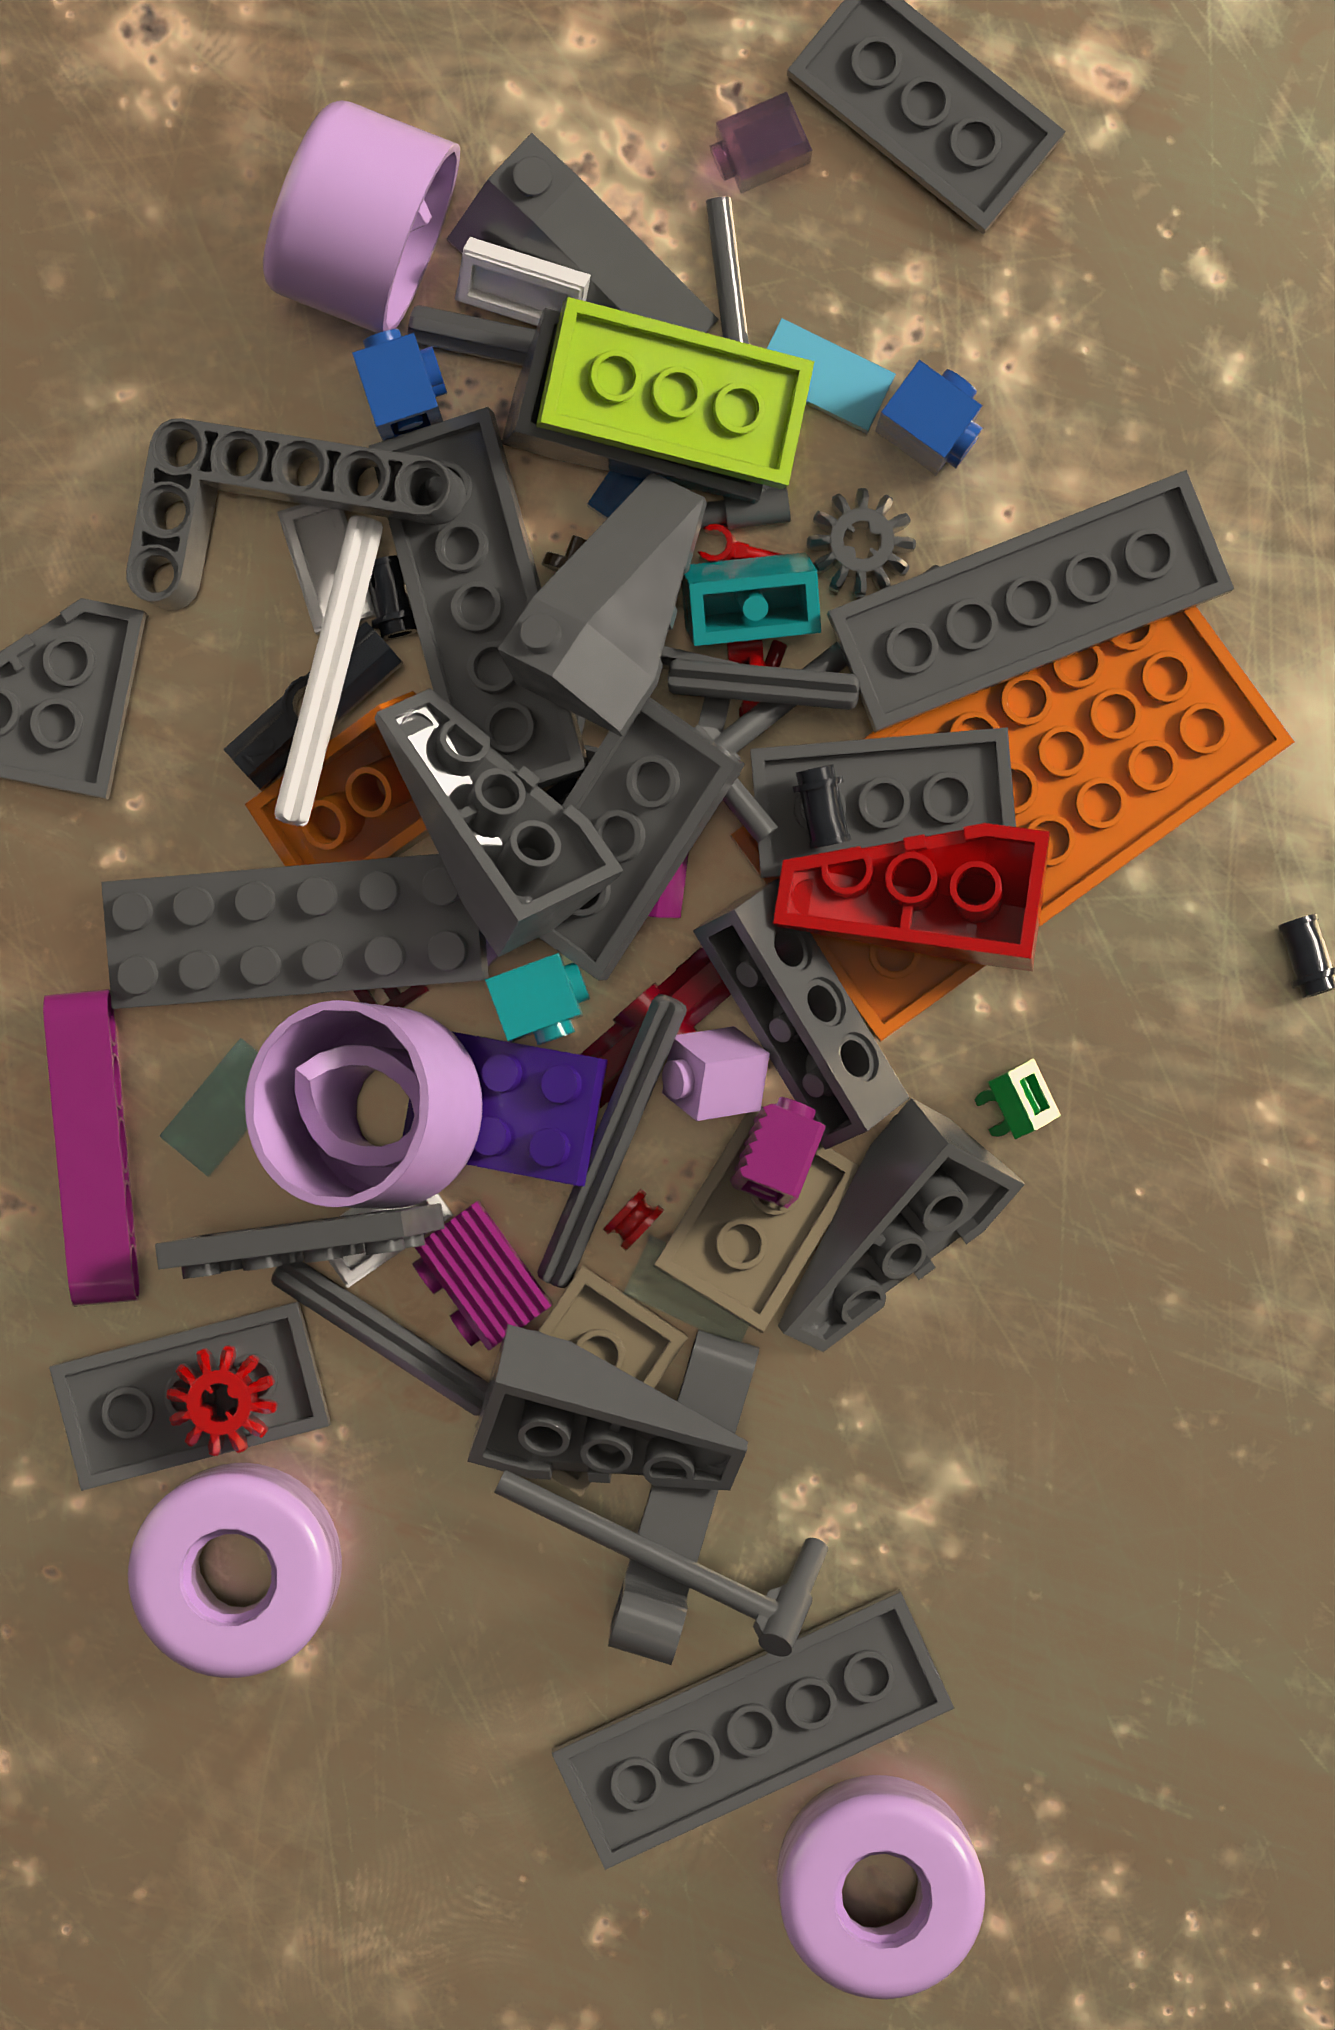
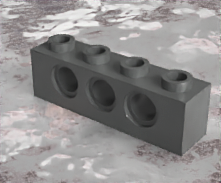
(802, 1016)

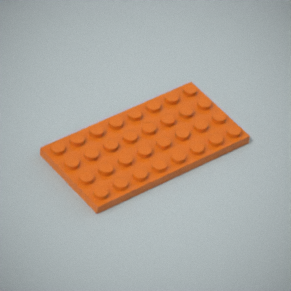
(1101, 756)

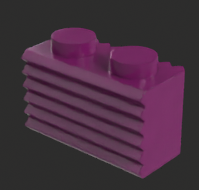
(778, 1152)
(480, 1277)

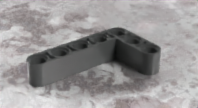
(273, 479)
(649, 1604)

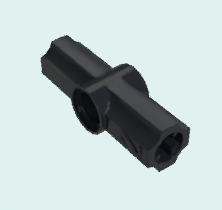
(265, 745)

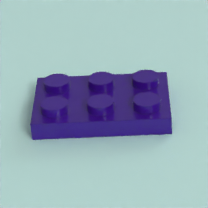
(535, 1109)

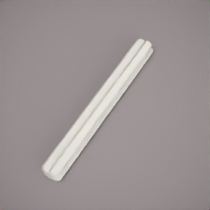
(328, 671)

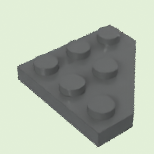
(69, 698)

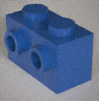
(400, 382)
(932, 418)

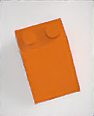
(358, 805)

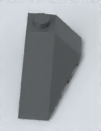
(502, 838)
(576, 1412)

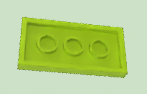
(675, 393)

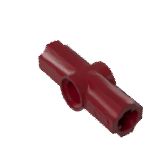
(693, 984)

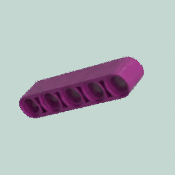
(91, 1148)

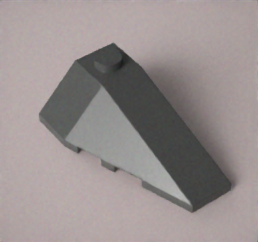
(553, 215)
(524, 435)
(605, 615)
(905, 1205)

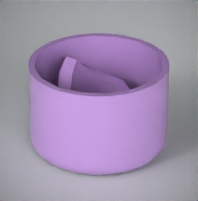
(360, 215)
(306, 1105)
(179, 1606)
(864, 1820)

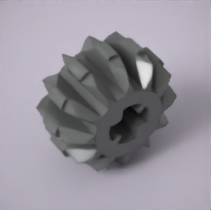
(877, 530)

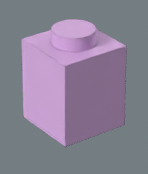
(715, 1073)

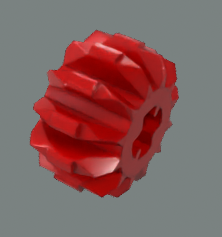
(205, 1413)

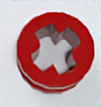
(633, 1219)

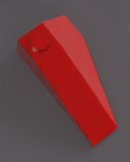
(937, 895)

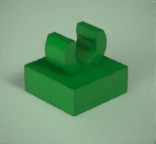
(1022, 1100)

